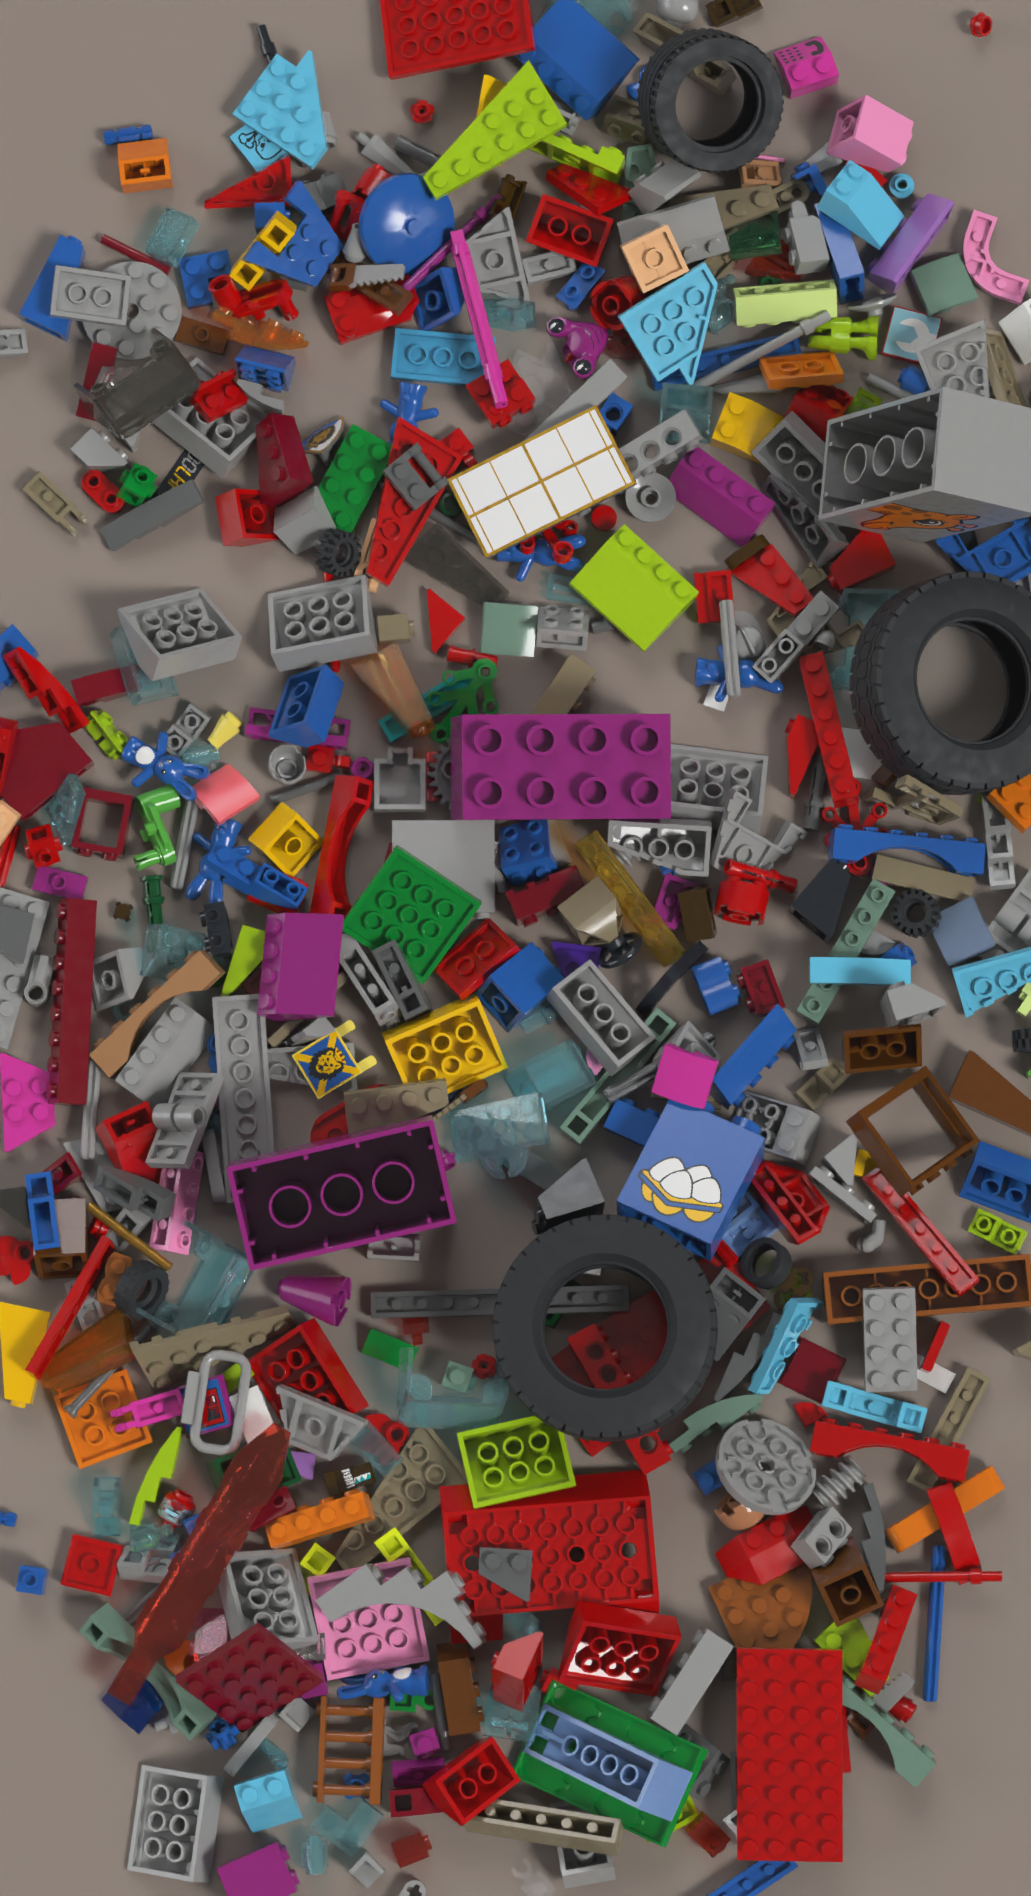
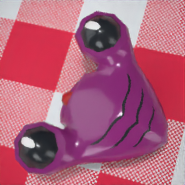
(582, 345)

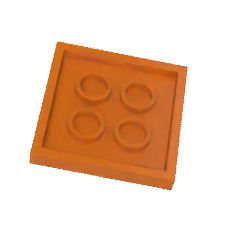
(93, 1430)

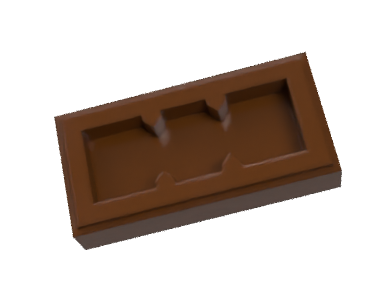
(202, 336)

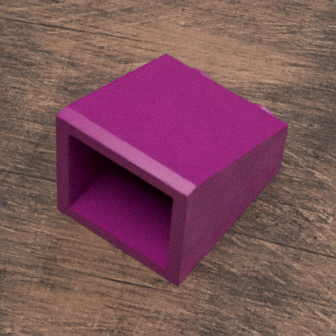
(260, 1873)

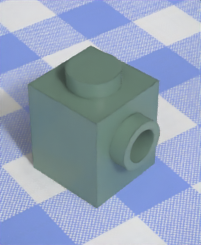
(459, 1377)

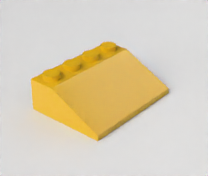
(446, 1044)

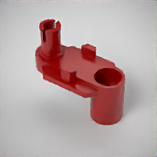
(256, 301)

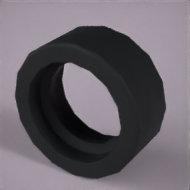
(779, 1271)

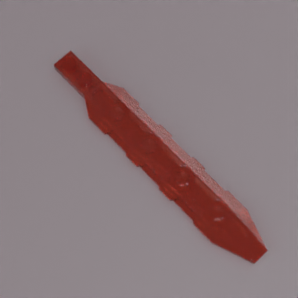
(204, 1557)

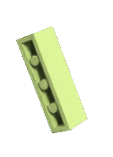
(784, 302)

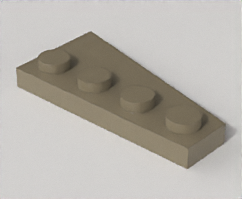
(739, 204)

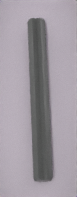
(639, 1077)

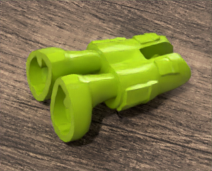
(839, 339)

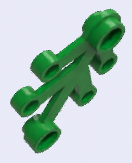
(465, 696)

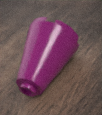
(317, 1295)

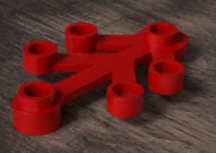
(557, 546)
(854, 820)

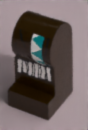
(349, 1478)

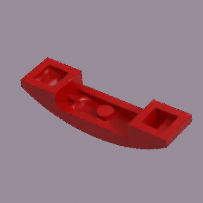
(954, 1527)

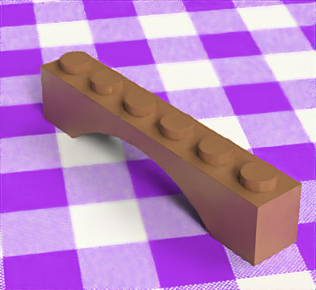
(117, 1049)

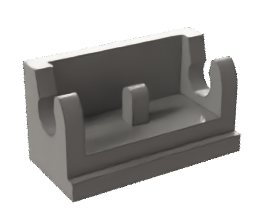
(396, 1249)

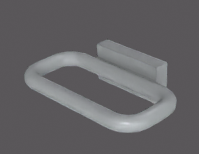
(195, 1399)

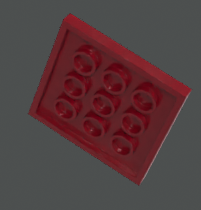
(249, 1677)

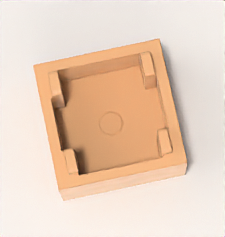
(654, 258)

